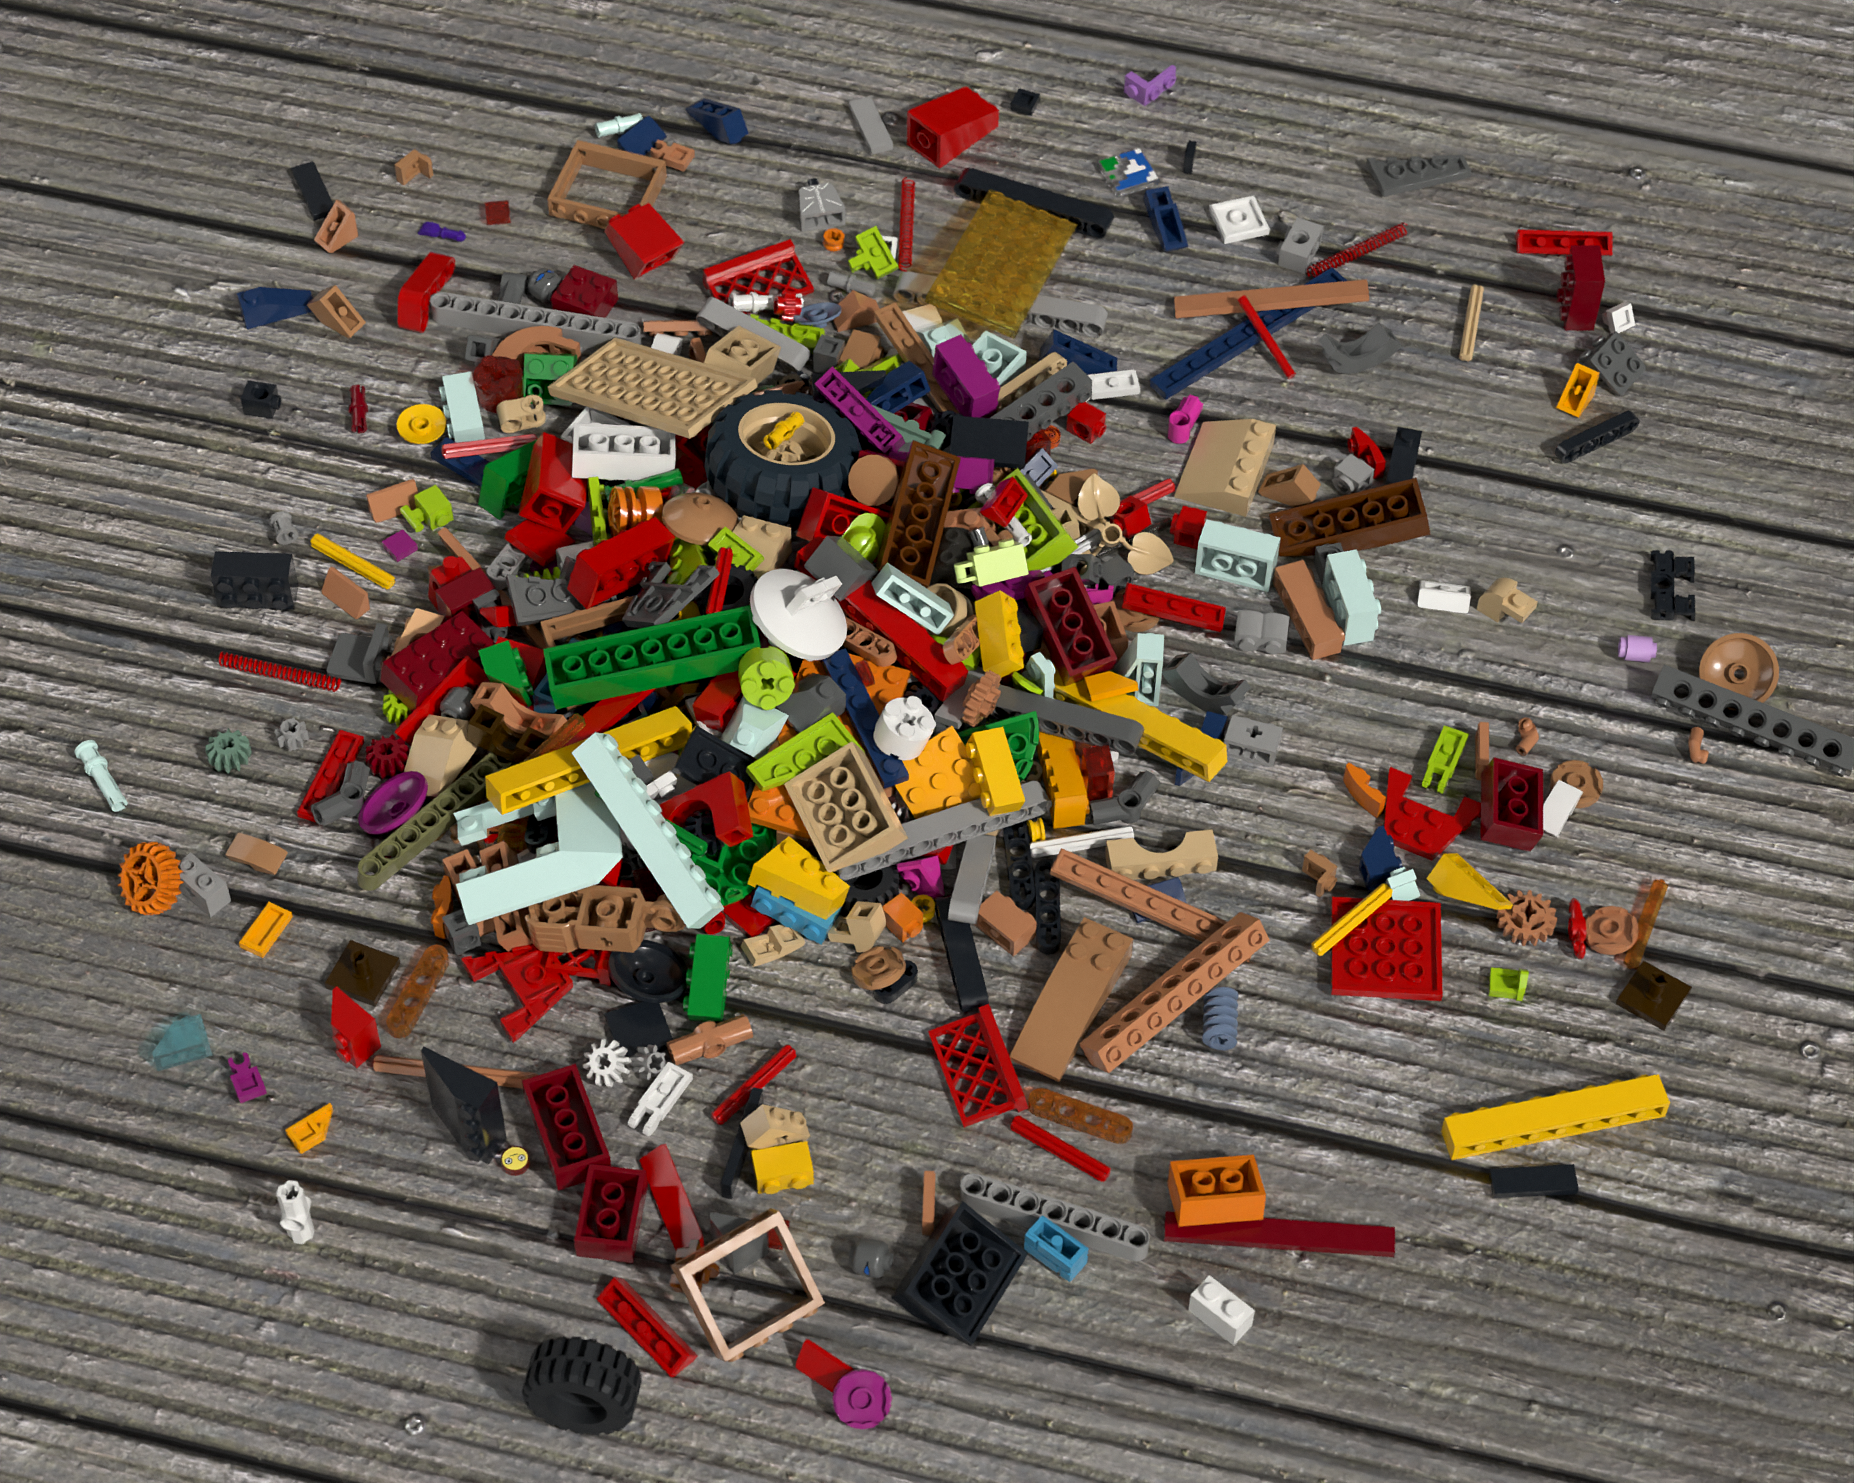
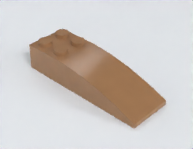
(1072, 998)

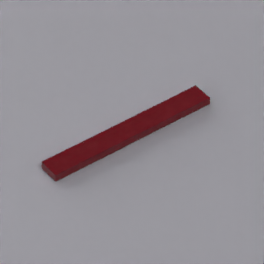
(1287, 1235)

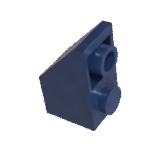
(1378, 859)

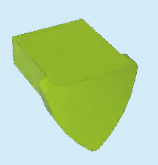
(1508, 983)

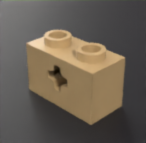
(774, 1127)

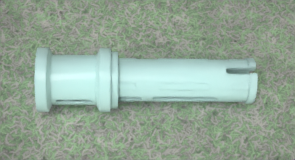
(97, 767)

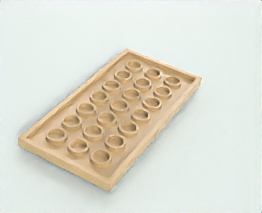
(652, 387)

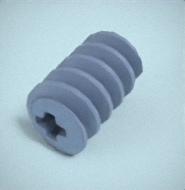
(1220, 1018)

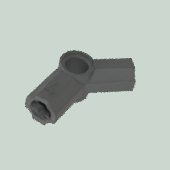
(346, 801)
(1117, 807)

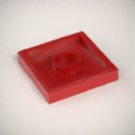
(538, 541)

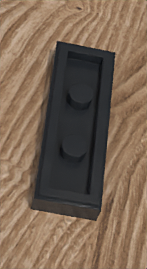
(313, 190)
(1533, 1181)

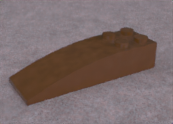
(918, 512)
(1354, 520)

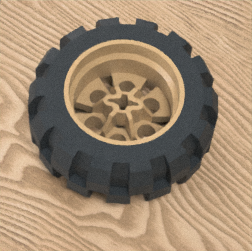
(778, 481)

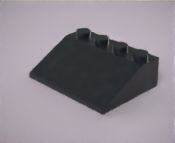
(466, 1105)
(960, 1274)

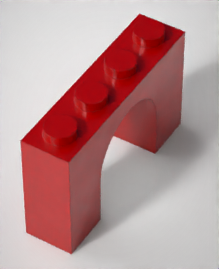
(725, 799)

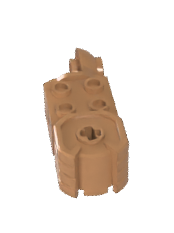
(599, 920)

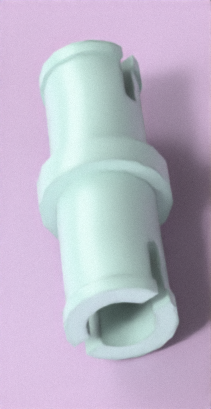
(618, 125)

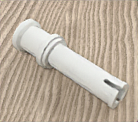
(754, 302)
(1014, 527)

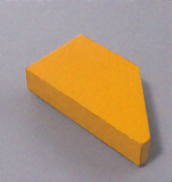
(1108, 685)
(310, 1129)

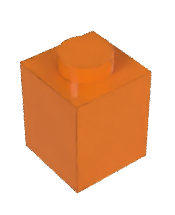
(903, 917)

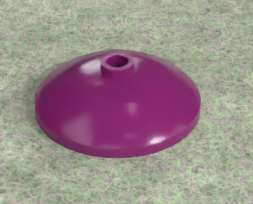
(393, 803)

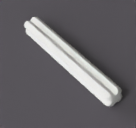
(1079, 841)

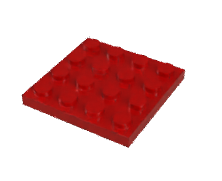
(1389, 952)

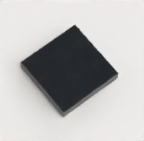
(639, 1026)

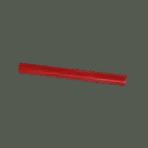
(1266, 337)

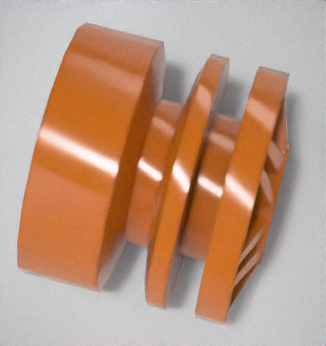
(628, 510)

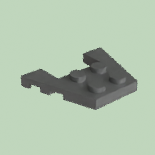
(663, 601)

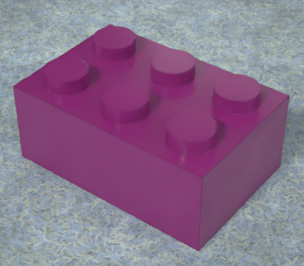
(965, 378)

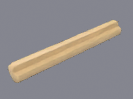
(1471, 323)

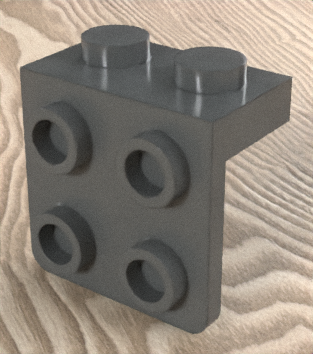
(1614, 361)
(360, 656)

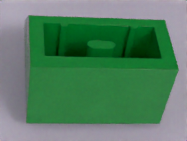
(543, 370)
(507, 666)

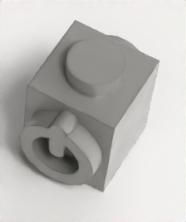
(1352, 475)

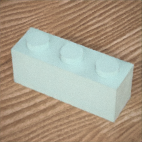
(461, 407)
(912, 599)

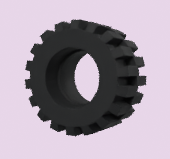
(739, 583)
(887, 888)

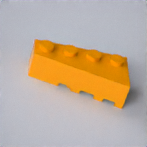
(1063, 780)

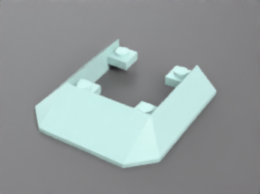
(582, 857)

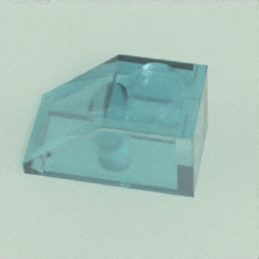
(182, 1043)

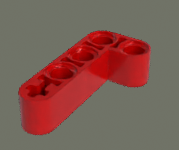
(419, 288)

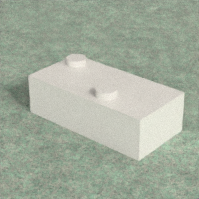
(621, 451)

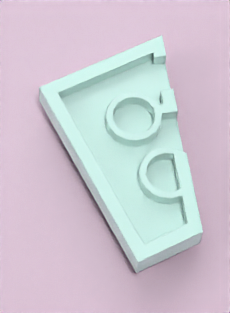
(1041, 673)

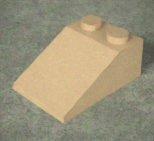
(768, 539)
(440, 752)

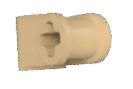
(518, 414)

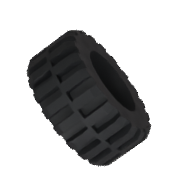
(582, 1385)

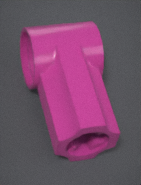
(1183, 419)

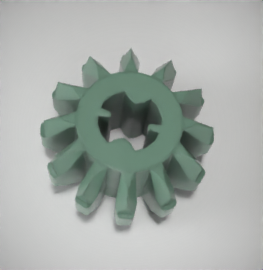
(228, 750)

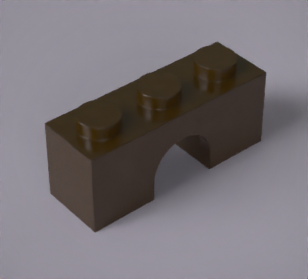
(491, 733)

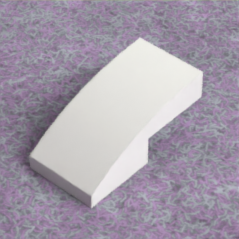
(1559, 806)

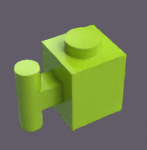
(430, 507)

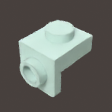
(1403, 884)

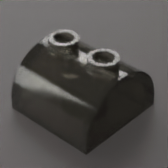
(952, 549)

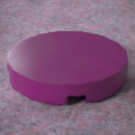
(862, 1399)

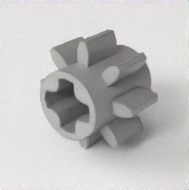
(291, 734)
(648, 1061)

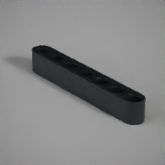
(1089, 217)

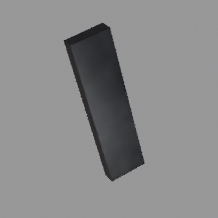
(739, 1148)

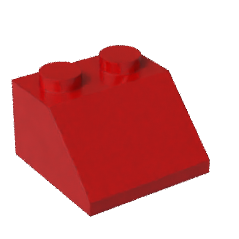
(353, 1030)

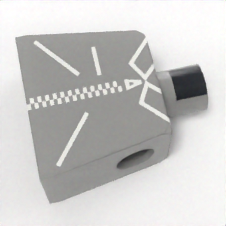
(820, 206)

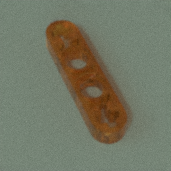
(418, 991)
(1078, 1119)

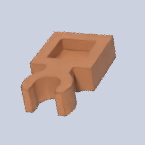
(675, 156)

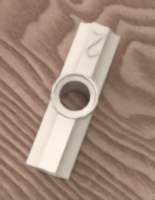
(295, 1212)

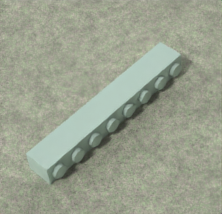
(648, 830)

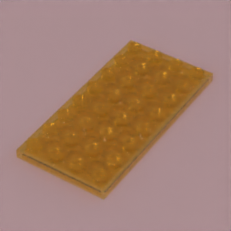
(1001, 264)

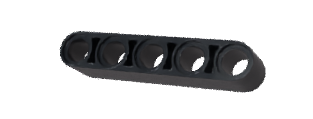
(962, 958)

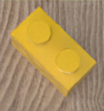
(782, 1167)

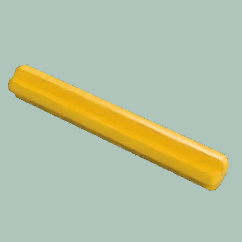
(352, 561)
(1351, 919)

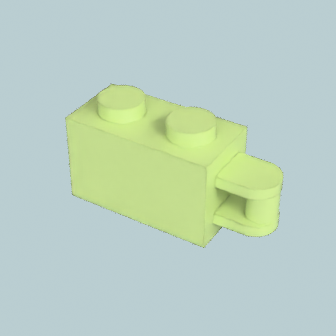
(993, 563)

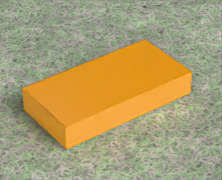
(265, 929)

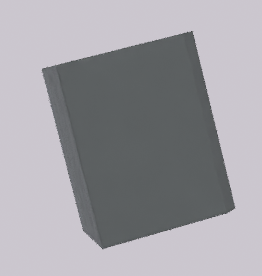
(842, 560)
(744, 1255)

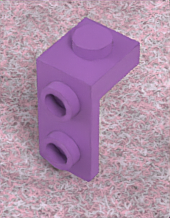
(1145, 92)

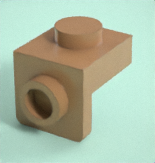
(412, 165)
(1321, 870)

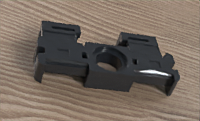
(1664, 570)

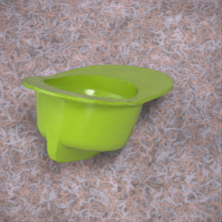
(866, 535)

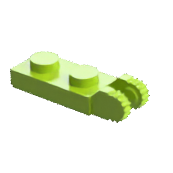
(1445, 756)

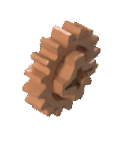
(981, 698)
(1539, 915)

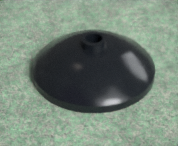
(649, 973)

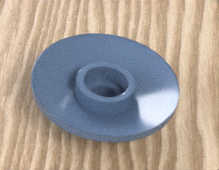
(818, 314)

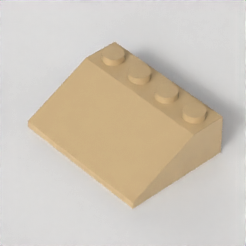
(1227, 464)
(845, 809)

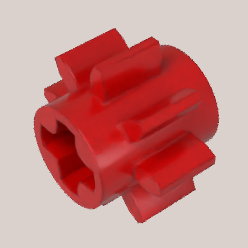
(787, 305)

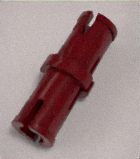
(358, 409)

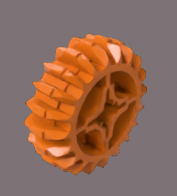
(150, 878)

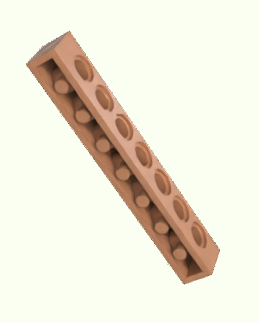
(1174, 992)

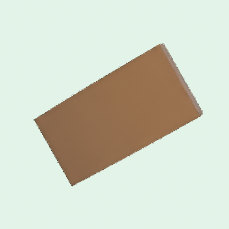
(257, 853)

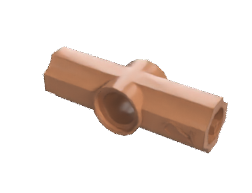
(709, 1039)

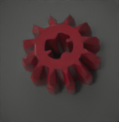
(387, 756)

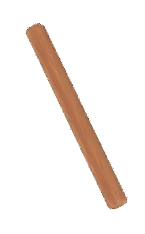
(416, 1068)

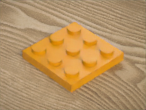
(939, 776)

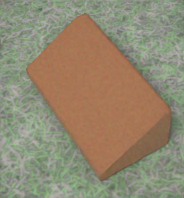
(388, 501)
(345, 593)

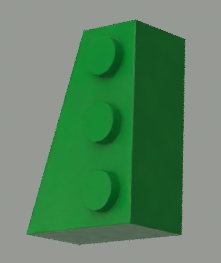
(505, 481)

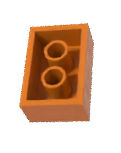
(1216, 1190)

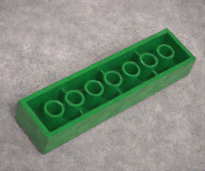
(650, 657)

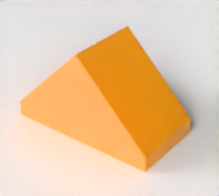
(1578, 390)

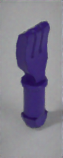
(434, 230)

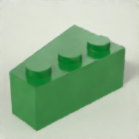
(708, 978)

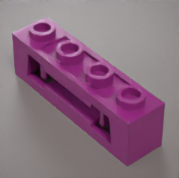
(859, 412)

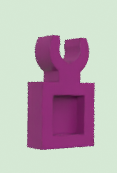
(246, 1080)

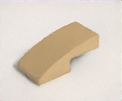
(773, 945)

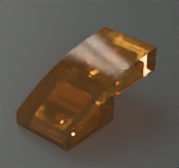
(513, 833)

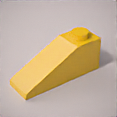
(1460, 881)

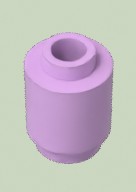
(1637, 648)

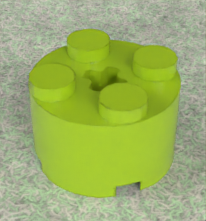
(766, 677)

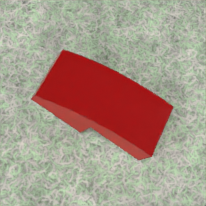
(1365, 449)

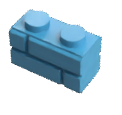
(1056, 1248)

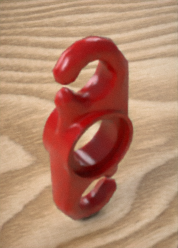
(1577, 928)

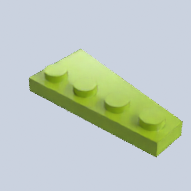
(598, 515)

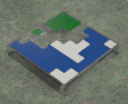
(1128, 172)

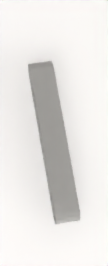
(1069, 1215)

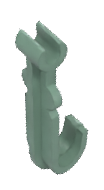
(911, 431)

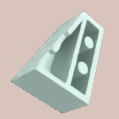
(1144, 664)

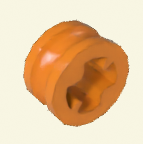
(830, 237)

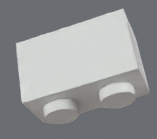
(1221, 1310)

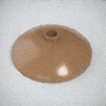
(698, 517)
(1746, 654)

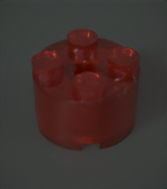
(497, 381)

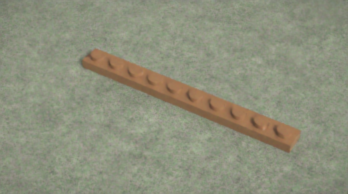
(914, 350)

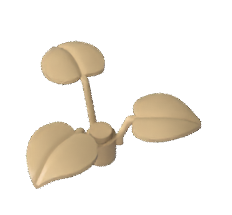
(1102, 500)

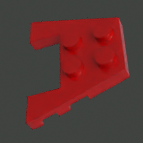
(1419, 826)
(528, 978)

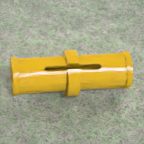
(783, 430)

